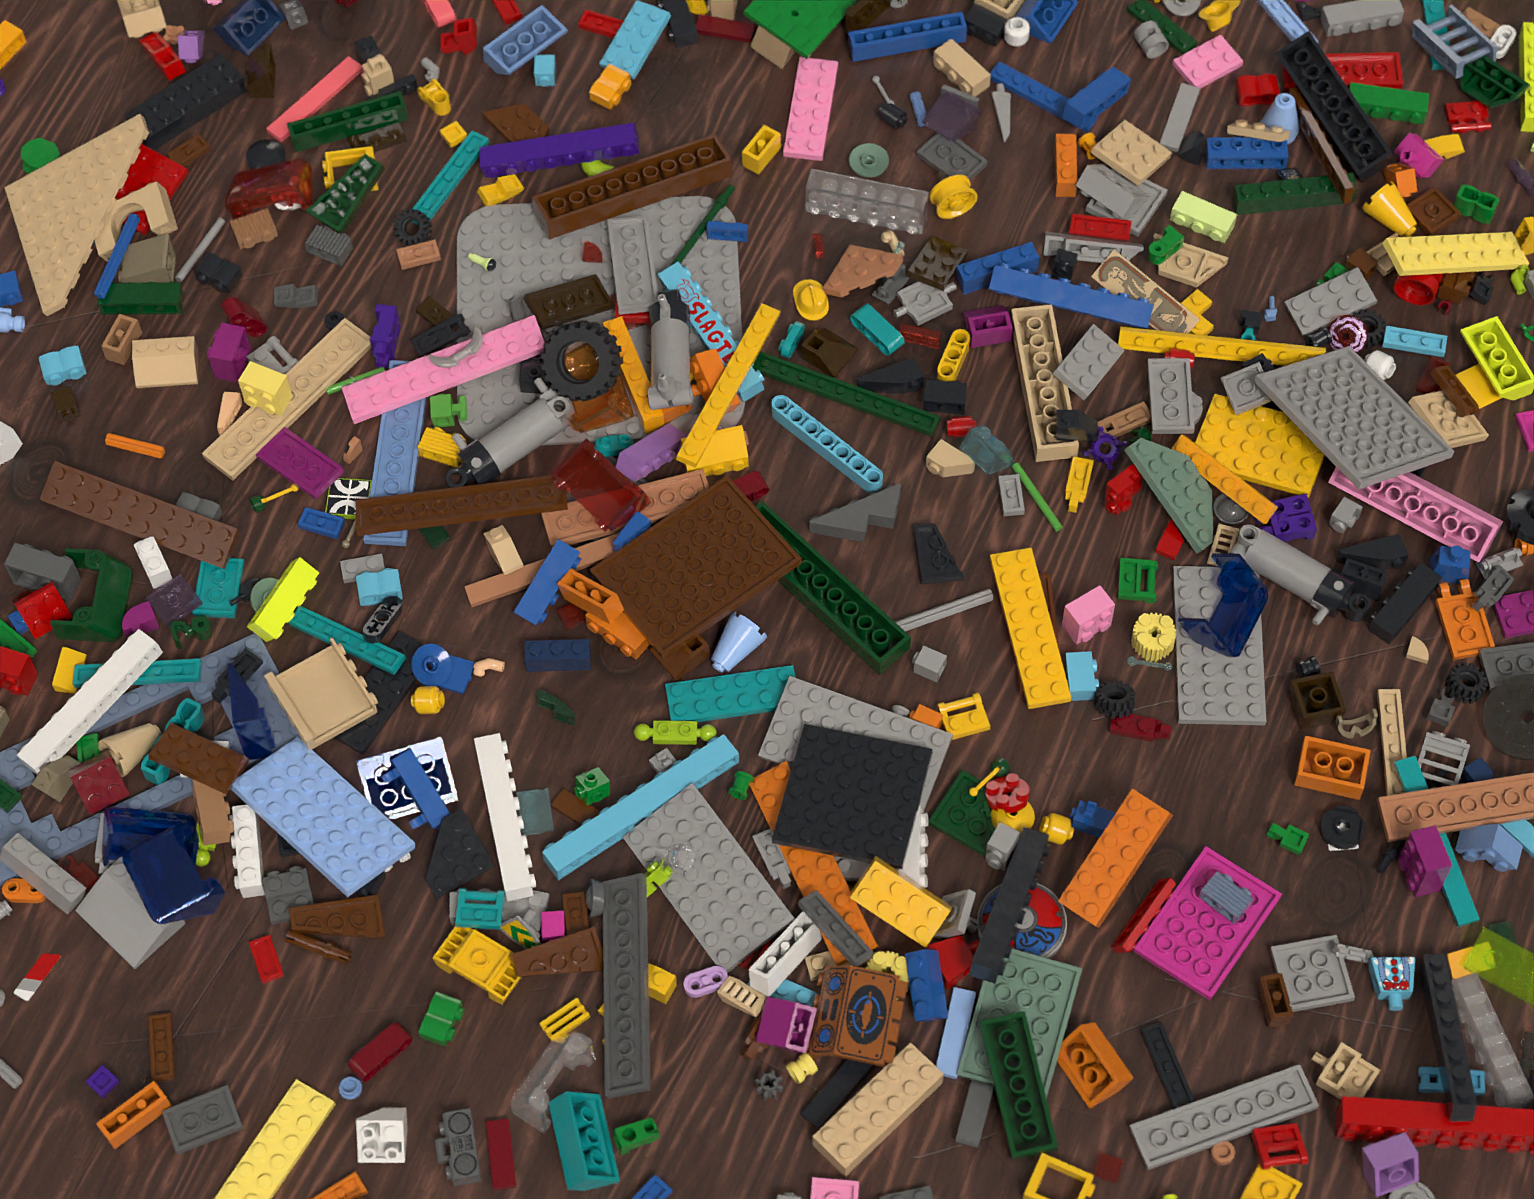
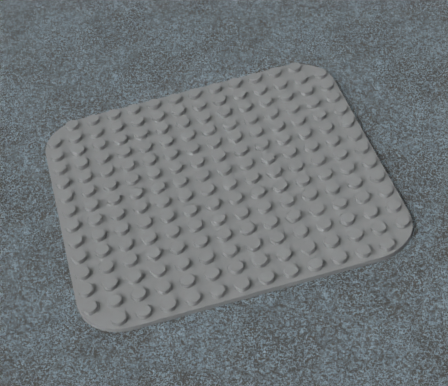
(533, 263)

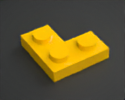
(1198, 304)

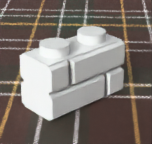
(153, 562)

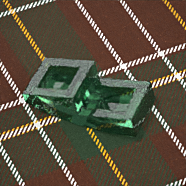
(560, 710)

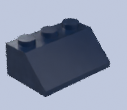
(249, 24)

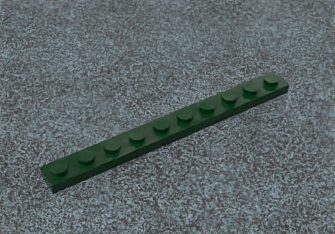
(846, 394)

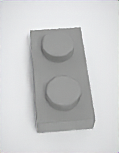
(1011, 495)
(354, 567)

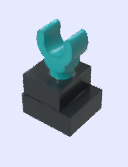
(1251, 322)

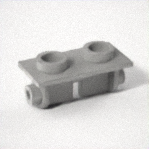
(1507, 559)

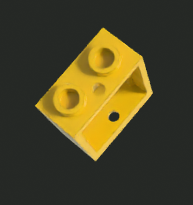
(344, 158)
(1048, 1161)

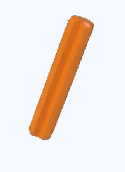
(135, 445)

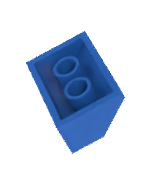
(1046, 17)

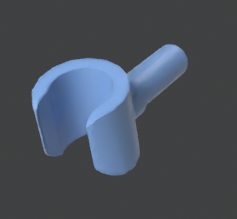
(1270, 314)

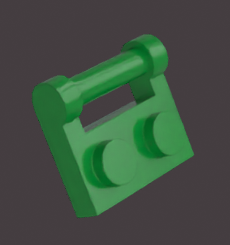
(1131, 579)

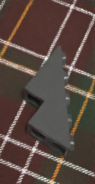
(853, 519)

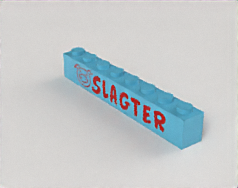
(708, 324)

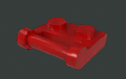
(1279, 1139)

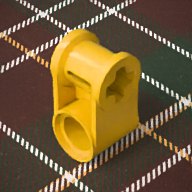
(435, 97)

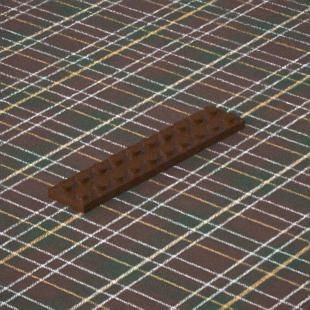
(458, 505)
(139, 514)

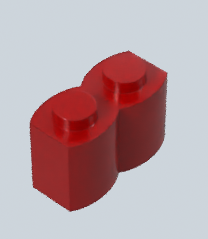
(1257, 89)

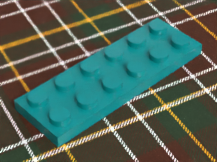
(727, 695)

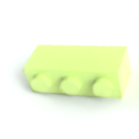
(1203, 217)

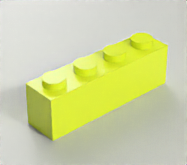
(283, 600)

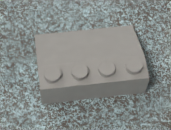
(121, 918)

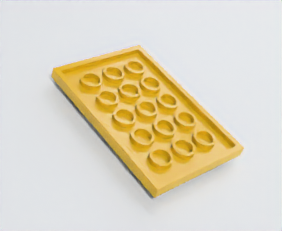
(1261, 446)

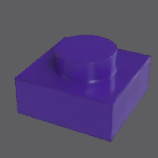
(102, 1082)

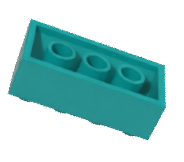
(583, 1141)

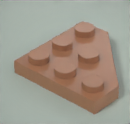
(860, 269)

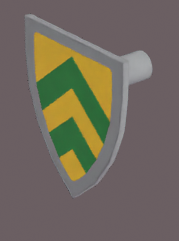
(521, 930)

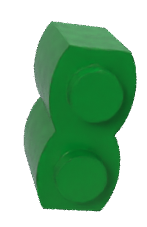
(1477, 204)
(441, 1018)

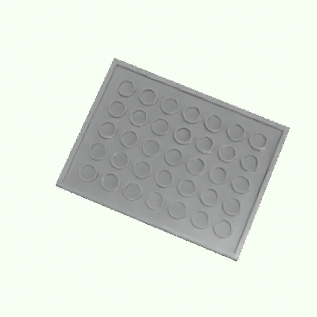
(1354, 417)

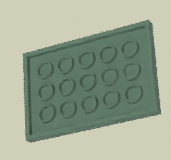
(1030, 985)

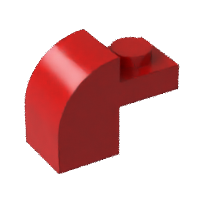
(462, 38)

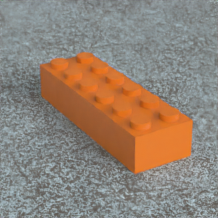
(1115, 858)

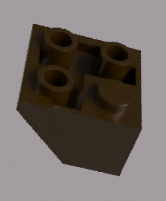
(827, 351)

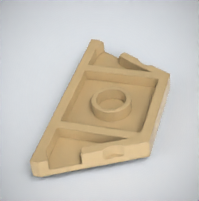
(1191, 264)

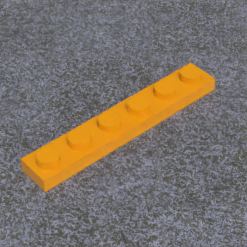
(1226, 480)

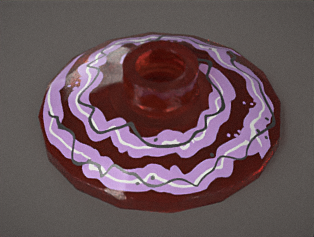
(1354, 327)

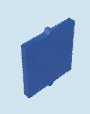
(460, 675)

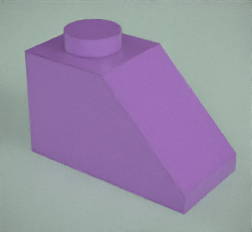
(191, 45)

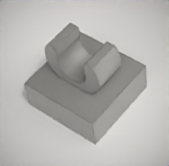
(662, 761)

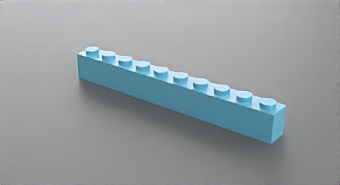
(616, 821)

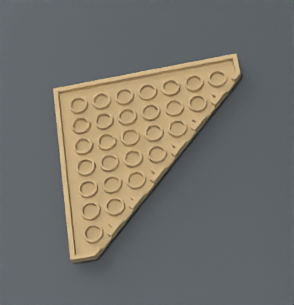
(65, 206)

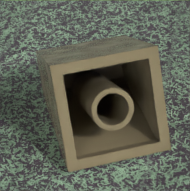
(149, 261)

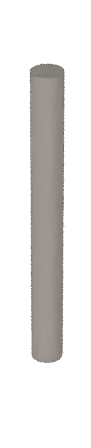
(200, 249)

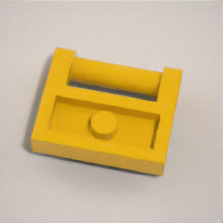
(967, 722)

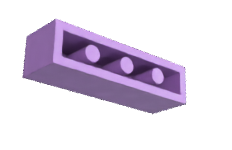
(650, 452)

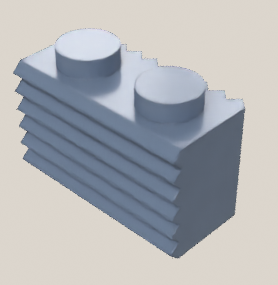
(1226, 897)

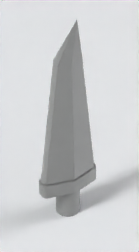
(1002, 106)

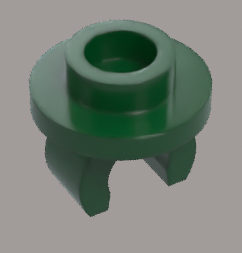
(1143, 433)

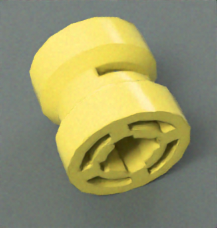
(801, 1068)

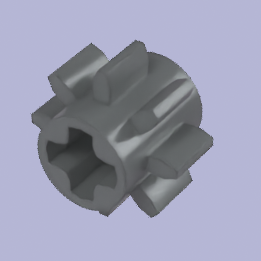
(766, 1090)

